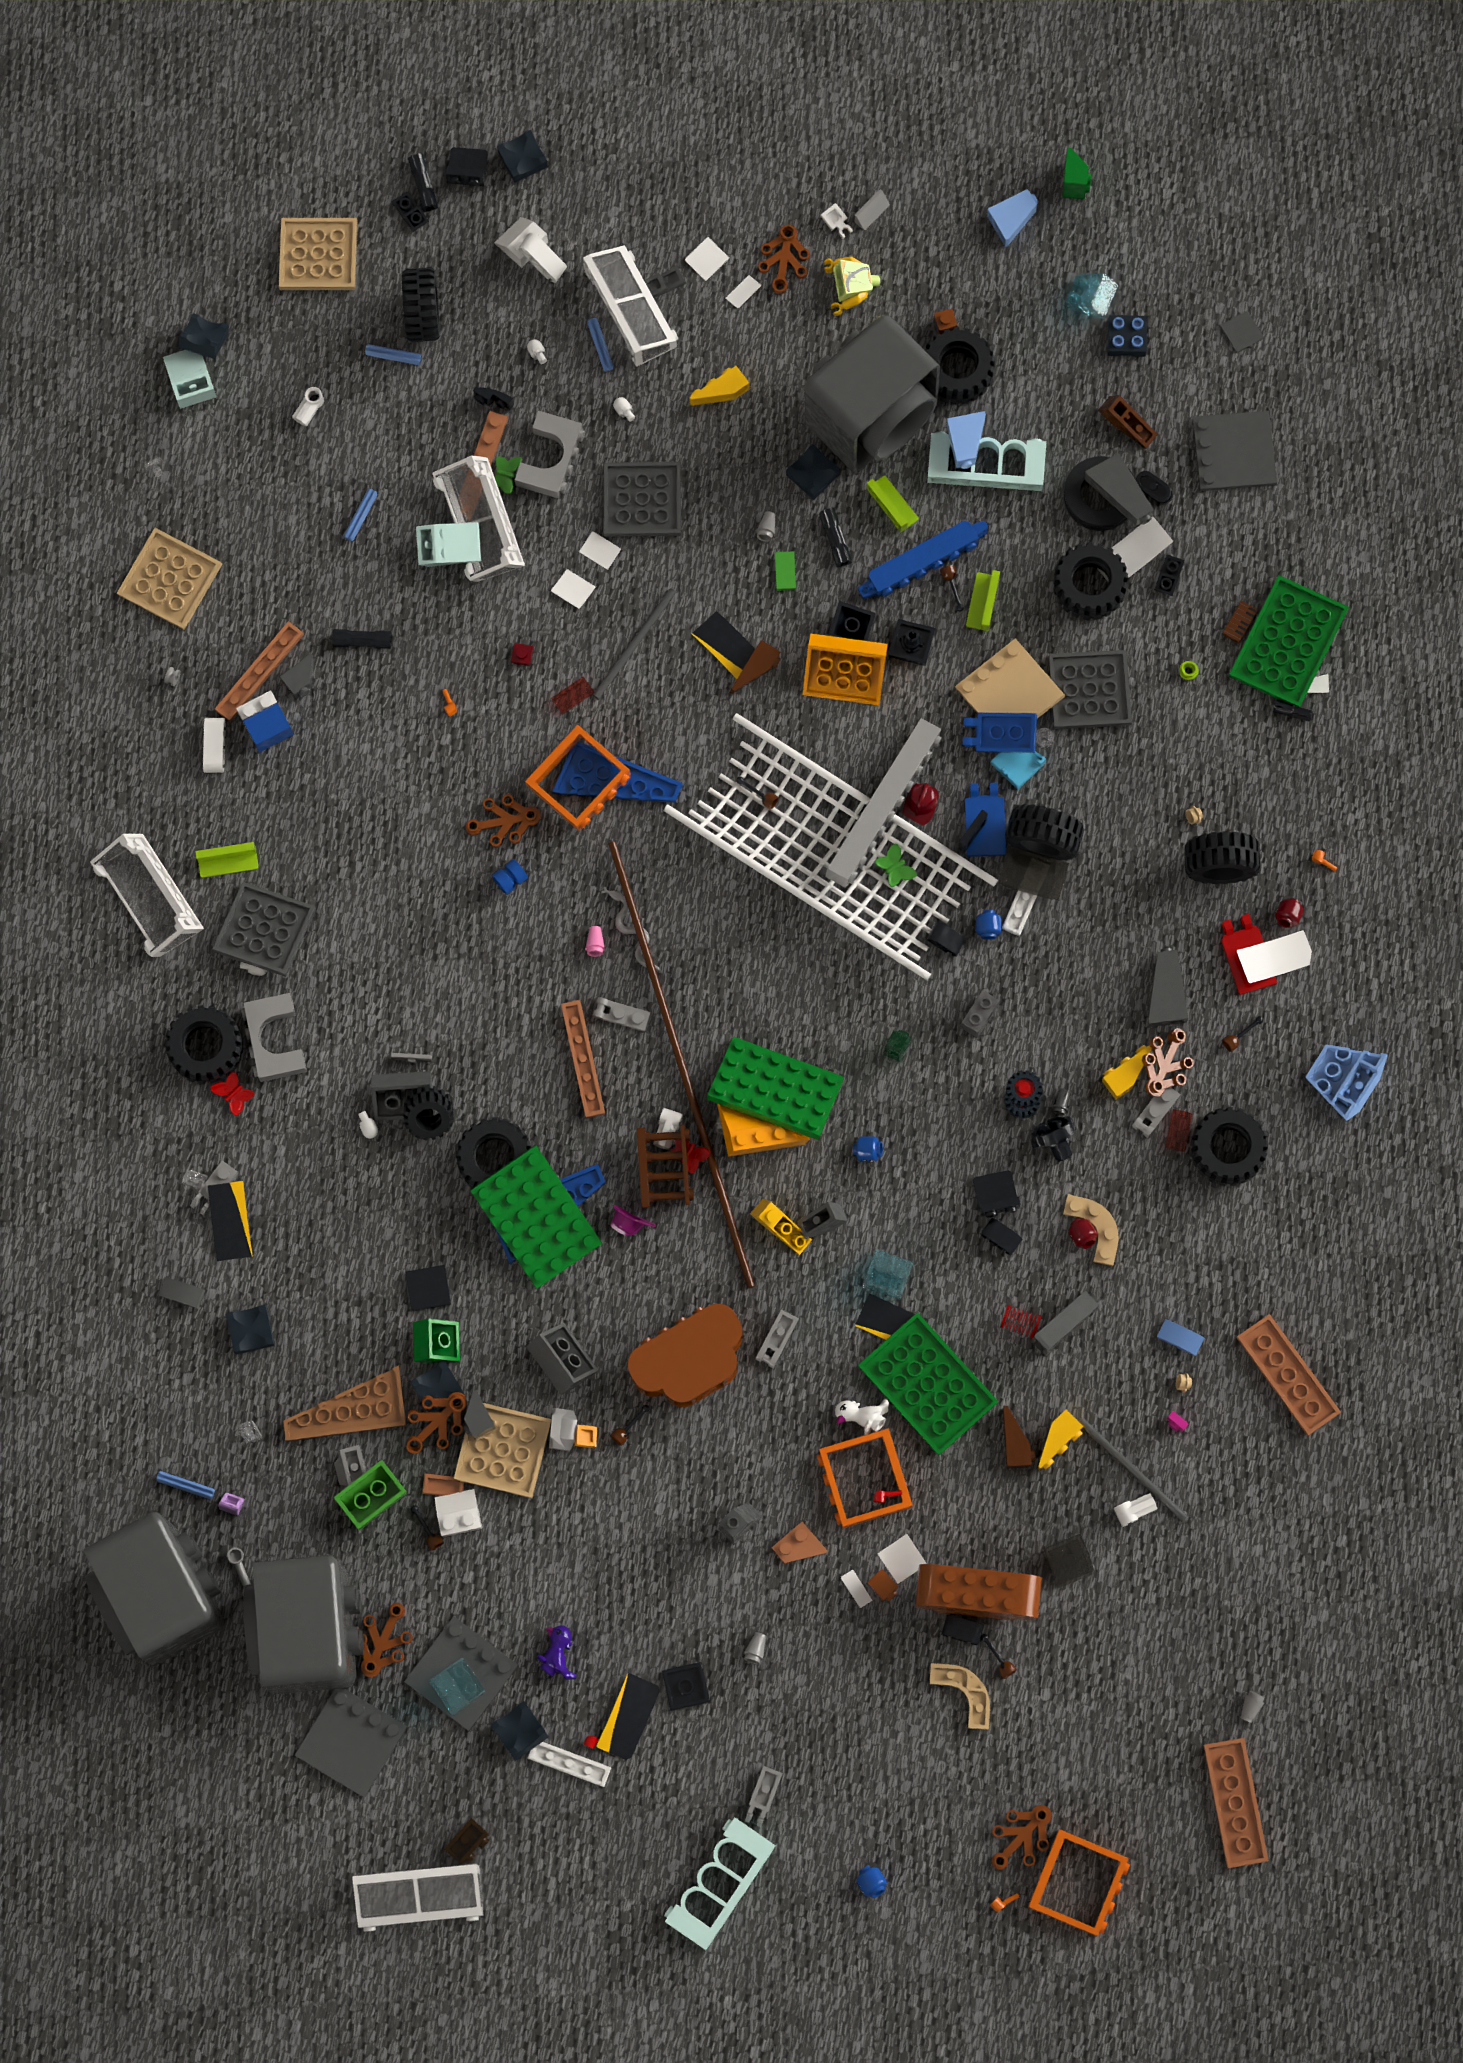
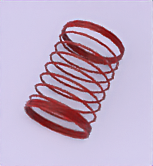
(1036, 1325)

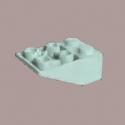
(189, 378)
(448, 544)

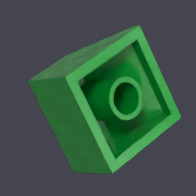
(1076, 176)
(436, 1341)

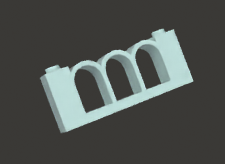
(1033, 476)
(750, 1841)

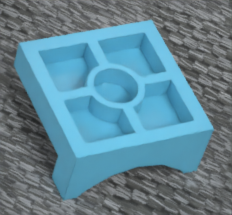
(1018, 766)

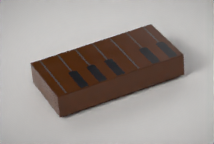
(1239, 622)

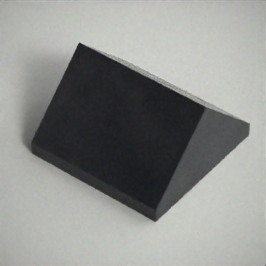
(851, 622)

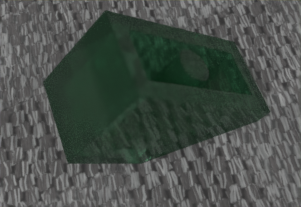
(897, 1045)

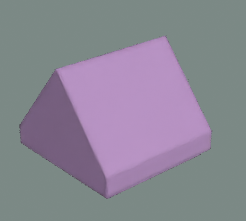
(231, 1503)

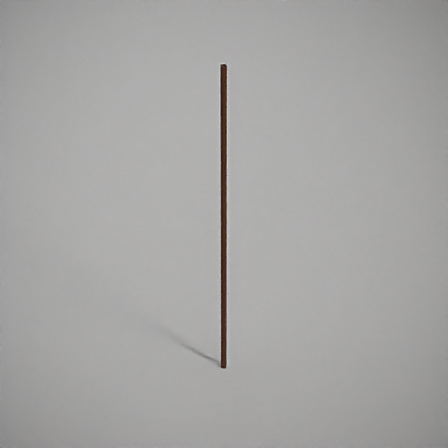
(681, 1064)

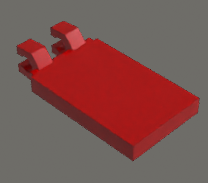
(1239, 940)

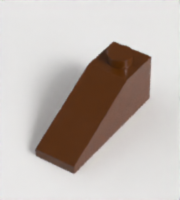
(1127, 420)
(760, 663)
(1016, 1444)

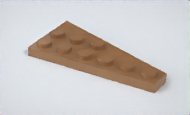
(360, 1409)

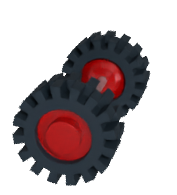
(1023, 1094)

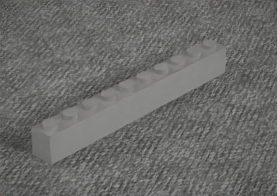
(883, 802)

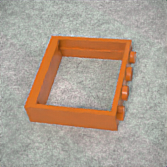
(556, 756)
(834, 1496)
(1047, 1869)

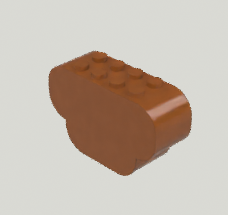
(690, 1357)
(978, 1592)

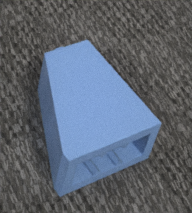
(1012, 215)
(965, 437)

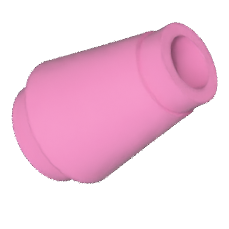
(595, 942)

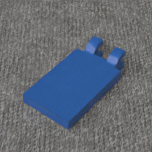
(1002, 732)
(991, 838)

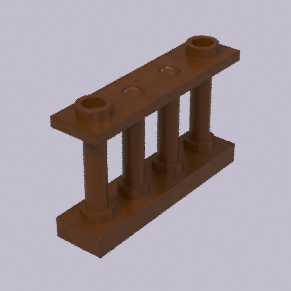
(648, 1177)

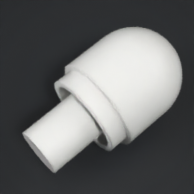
(536, 350)
(624, 408)
(252, 969)
(367, 1125)

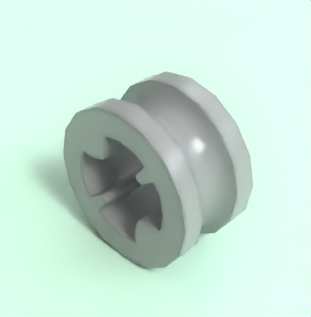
(172, 676)

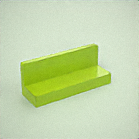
(892, 503)
(983, 600)
(227, 859)

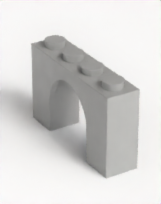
(552, 480)
(258, 1015)

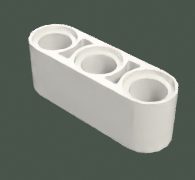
(542, 257)
(213, 745)

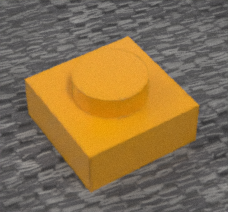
(586, 1436)

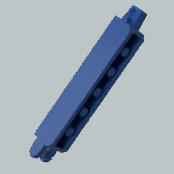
(922, 558)

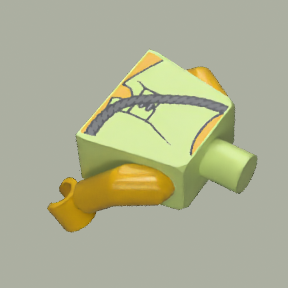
(852, 281)

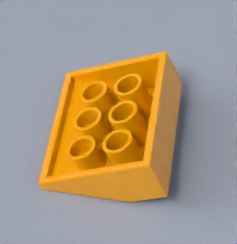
(844, 669)
(750, 1135)

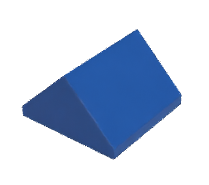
(268, 727)

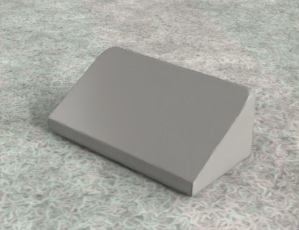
(871, 210)

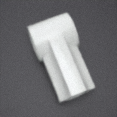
(307, 407)
(668, 1122)
(1131, 1511)

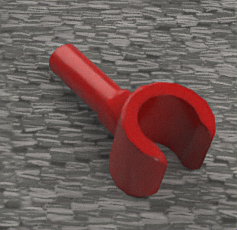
(879, 1496)
(591, 1741)

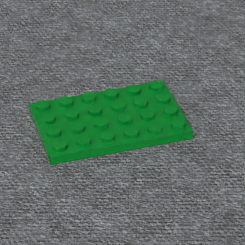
(1288, 641)
(775, 1088)
(536, 1216)
(928, 1384)

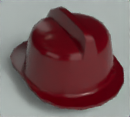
(921, 803)

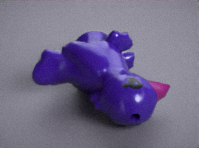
(554, 1658)

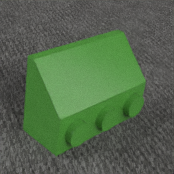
(370, 1495)

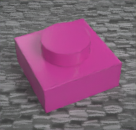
(1176, 1422)

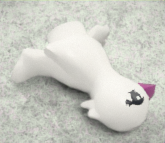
(868, 1417)

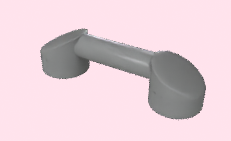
(235, 1557)

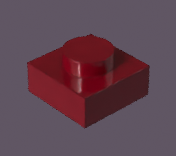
(522, 654)

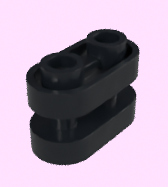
(1154, 487)

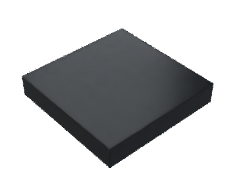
(973, 831)
(428, 1288)
(686, 1686)

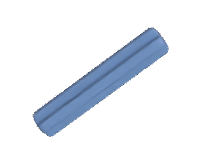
(600, 344)
(393, 354)
(360, 514)
(185, 1485)

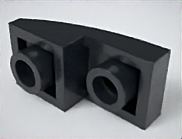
(410, 211)
(488, 395)
(1169, 575)

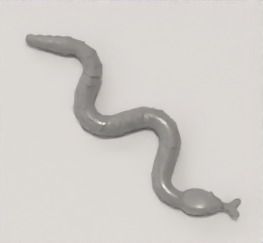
(617, 896)

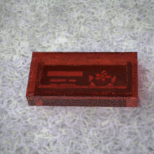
(572, 695)
(1178, 1130)

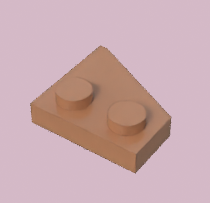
(798, 1545)

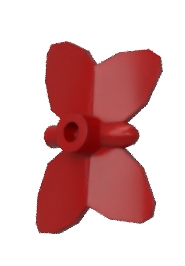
(234, 1092)
(693, 1156)

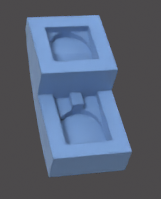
(1180, 1337)

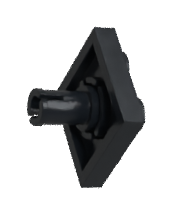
(913, 636)

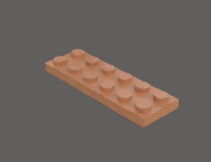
(1288, 1375)
(1235, 1803)

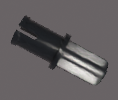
(1293, 711)

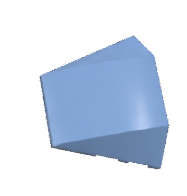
(1346, 1077)

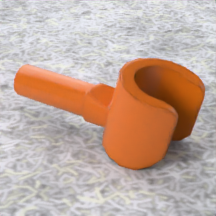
(450, 708)
(1318, 858)
(998, 1905)

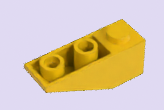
(724, 388)
(1123, 1078)
(780, 1225)
(1060, 1433)

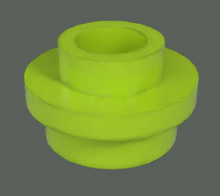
(1188, 664)

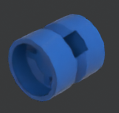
(510, 876)

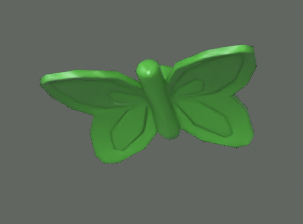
(505, 471)
(894, 867)

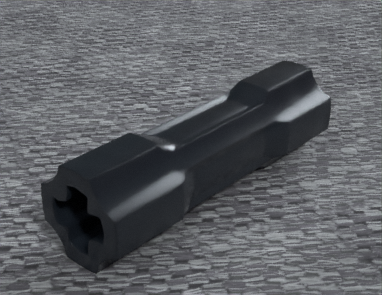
(425, 191)
(839, 549)
(348, 638)

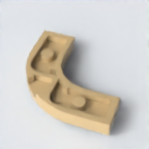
(1103, 1223)
(971, 1686)

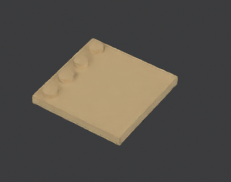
(318, 254)
(169, 578)
(1010, 684)
(506, 1456)

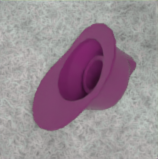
(627, 1223)

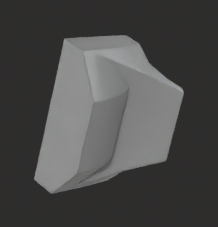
(562, 1429)
(350, 1465)

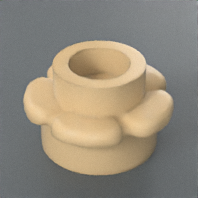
(1194, 815)
(1183, 1382)

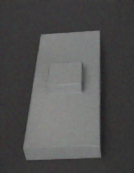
(412, 1058)

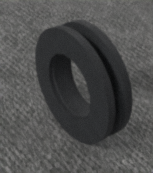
(1076, 507)

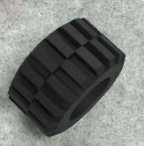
(428, 1099)

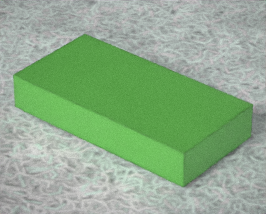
(785, 571)

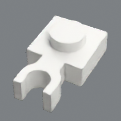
(835, 219)

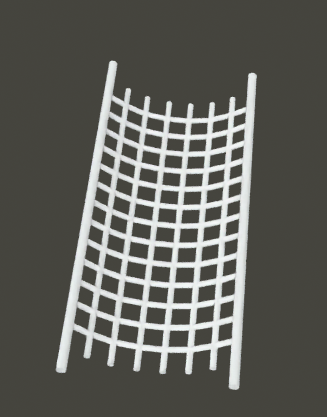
(814, 902)

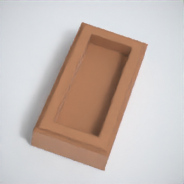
(441, 1485)

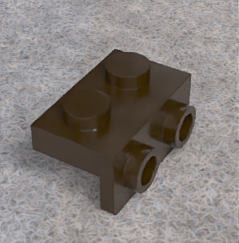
(467, 1842)

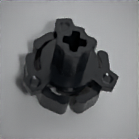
(1055, 1137)

